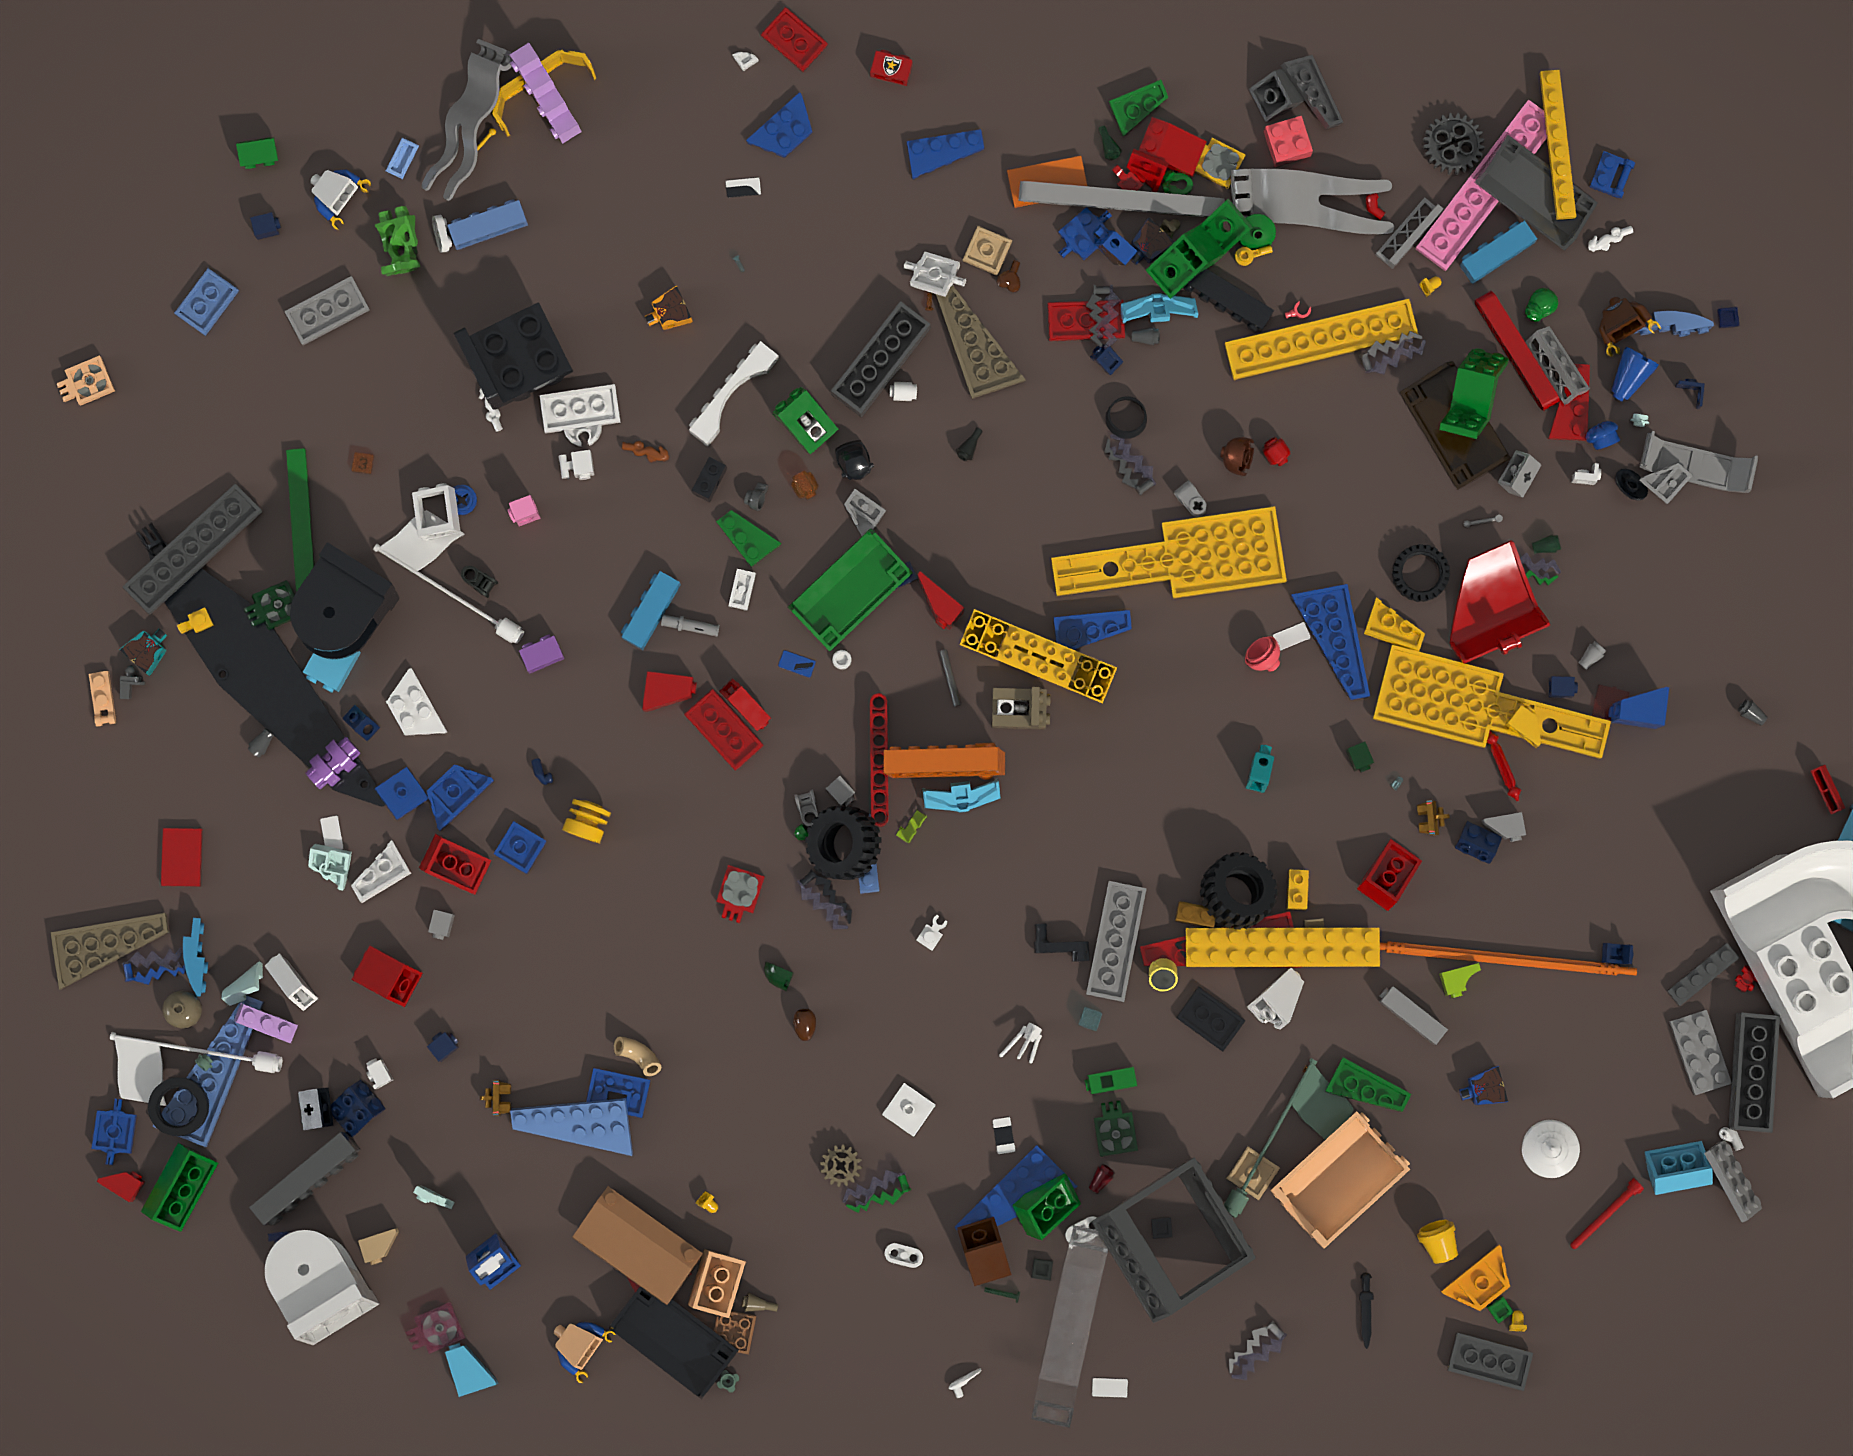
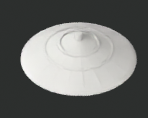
(1550, 1148)

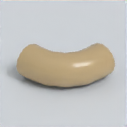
(639, 1053)

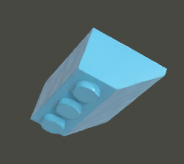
(1678, 1168)

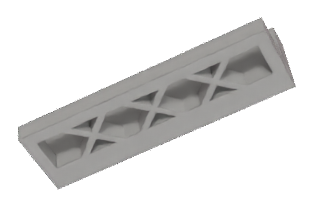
(1416, 234)
(1558, 361)

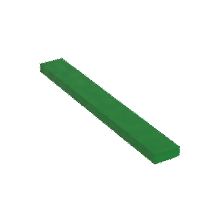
(300, 514)

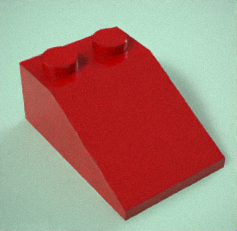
(1173, 145)
(943, 606)
(454, 864)
(1389, 875)

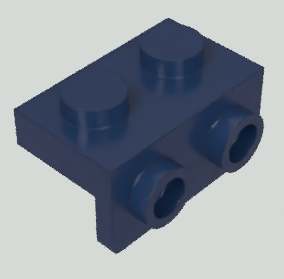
(1478, 842)

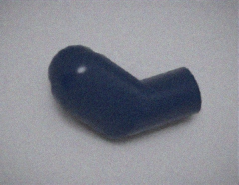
(538, 772)

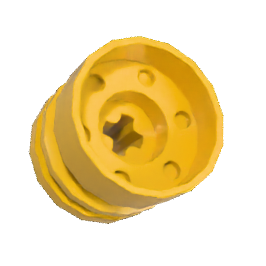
(586, 820)

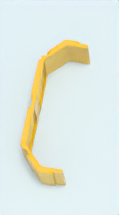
(549, 64)

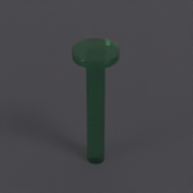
(1002, 1293)

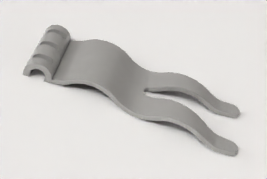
(469, 111)
(1294, 198)

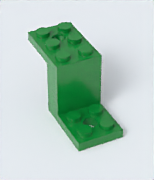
(1199, 248)
(1474, 393)

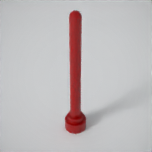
(1632, 1189)

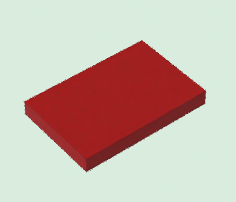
(794, 39)
(181, 857)

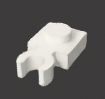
(930, 936)

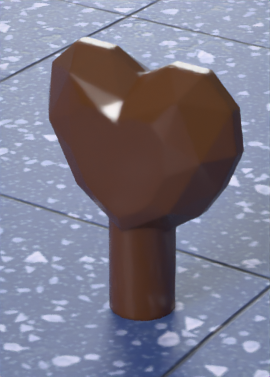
(1010, 278)

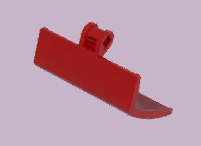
(1494, 605)

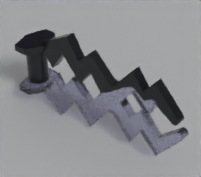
(831, 905)

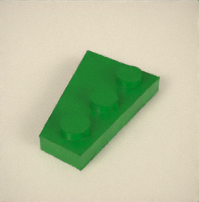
(747, 538)

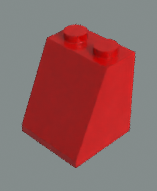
(386, 976)

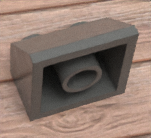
(1275, 95)

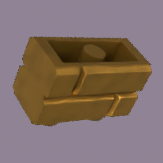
(1194, 915)

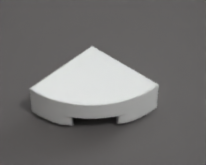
(745, 59)

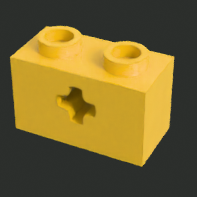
(1297, 889)

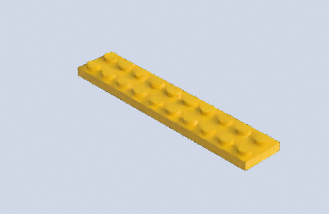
(1319, 339)
(1283, 947)

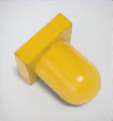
(1429, 285)
(706, 1202)
(1517, 1322)

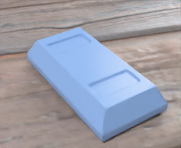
(402, 158)

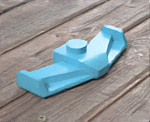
(1158, 307)
(961, 796)

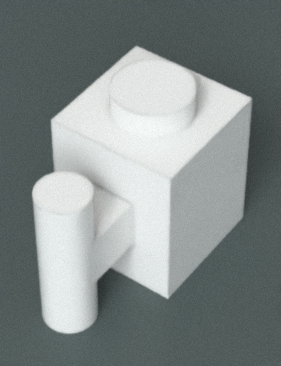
(581, 464)

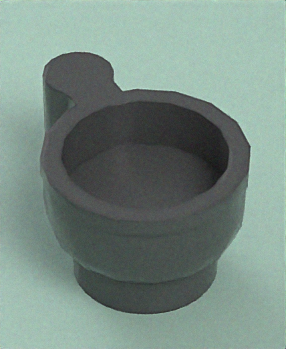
(756, 498)

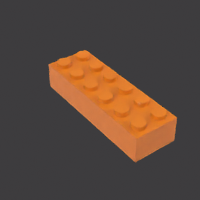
(944, 762)

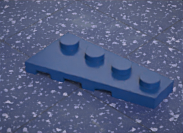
(937, 151)

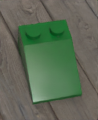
(1046, 1206)

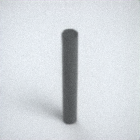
(950, 678)

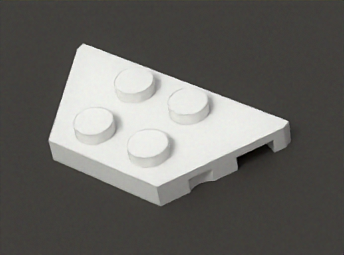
(413, 708)

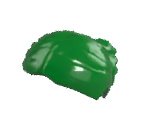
(1541, 304)

